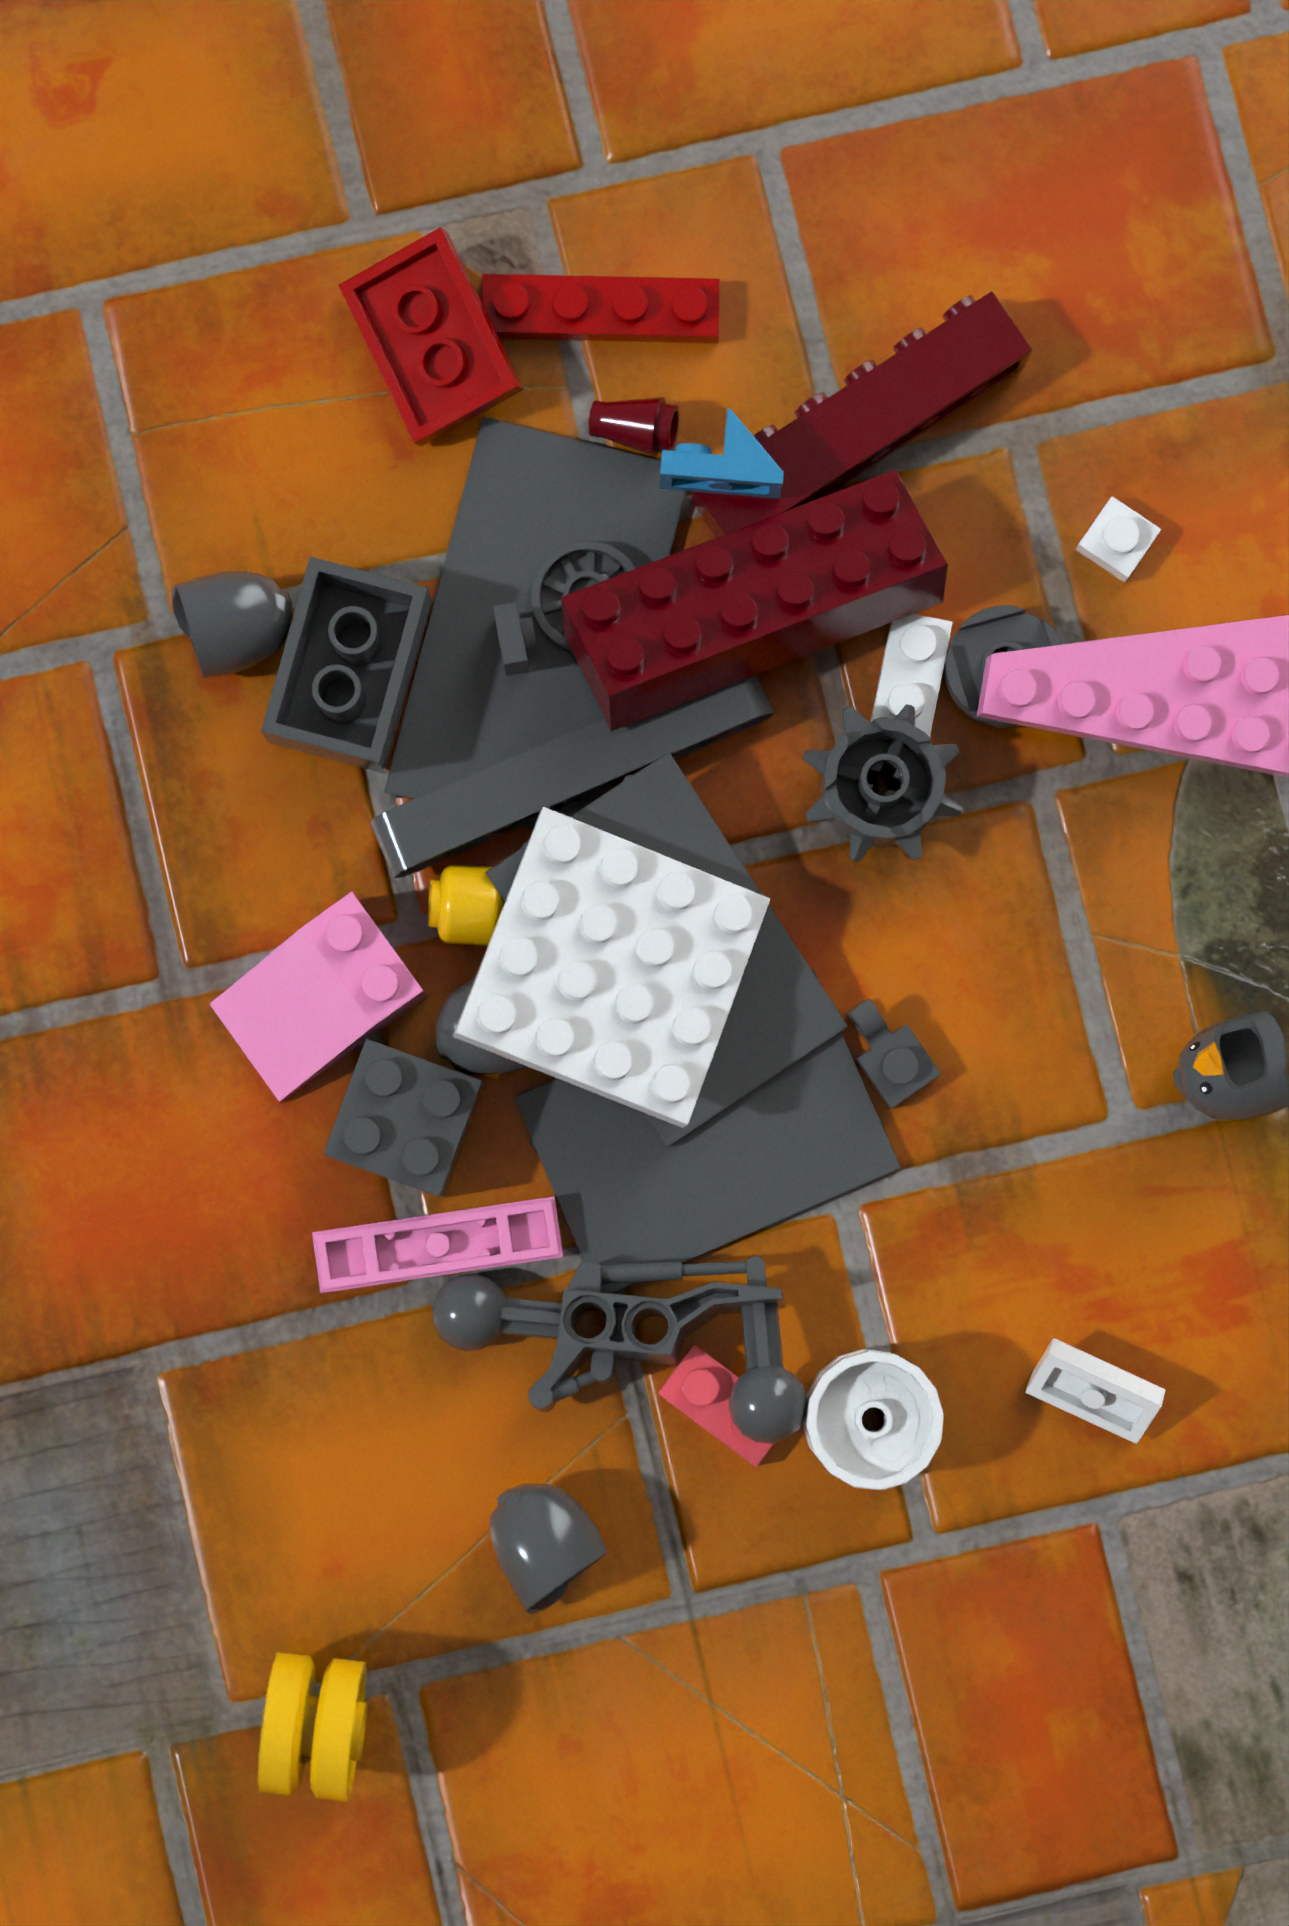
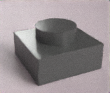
(515, 638)

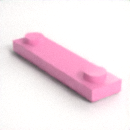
(437, 1244)

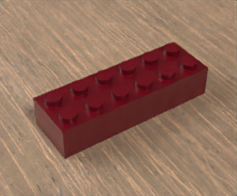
(753, 599)

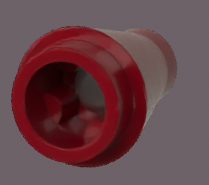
(636, 423)

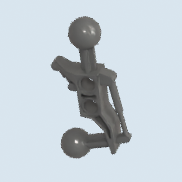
(765, 1400)

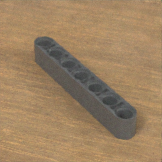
(557, 776)

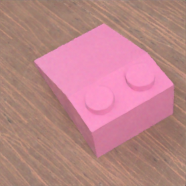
(317, 997)

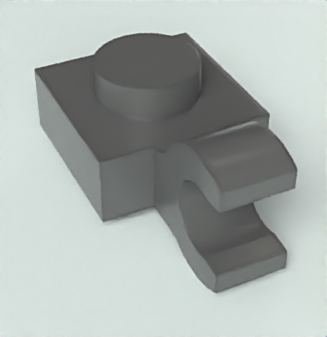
(895, 1060)

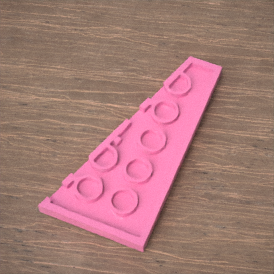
(1174, 692)

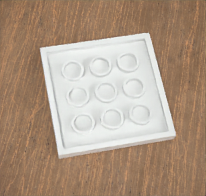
(612, 968)

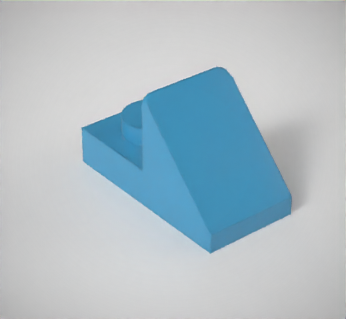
(740, 471)

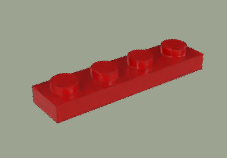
(602, 308)

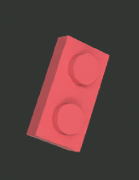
(702, 1392)

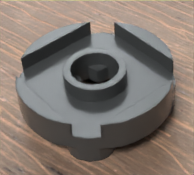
(984, 634)

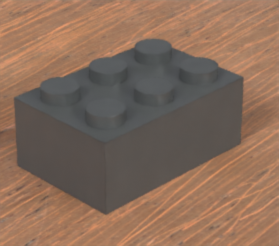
(347, 665)

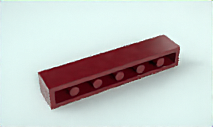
(879, 410)

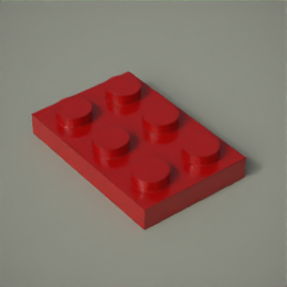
(430, 337)

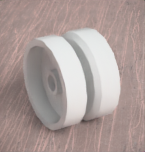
(907, 1407)

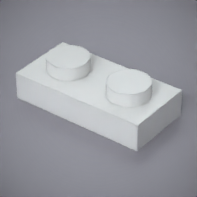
(912, 668)
(1095, 1391)

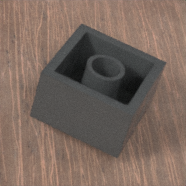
(404, 1118)

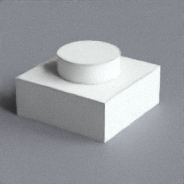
(1118, 539)

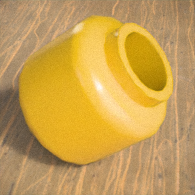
(464, 905)

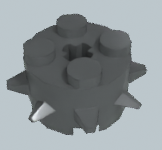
(861, 754)

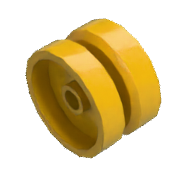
(320, 1727)

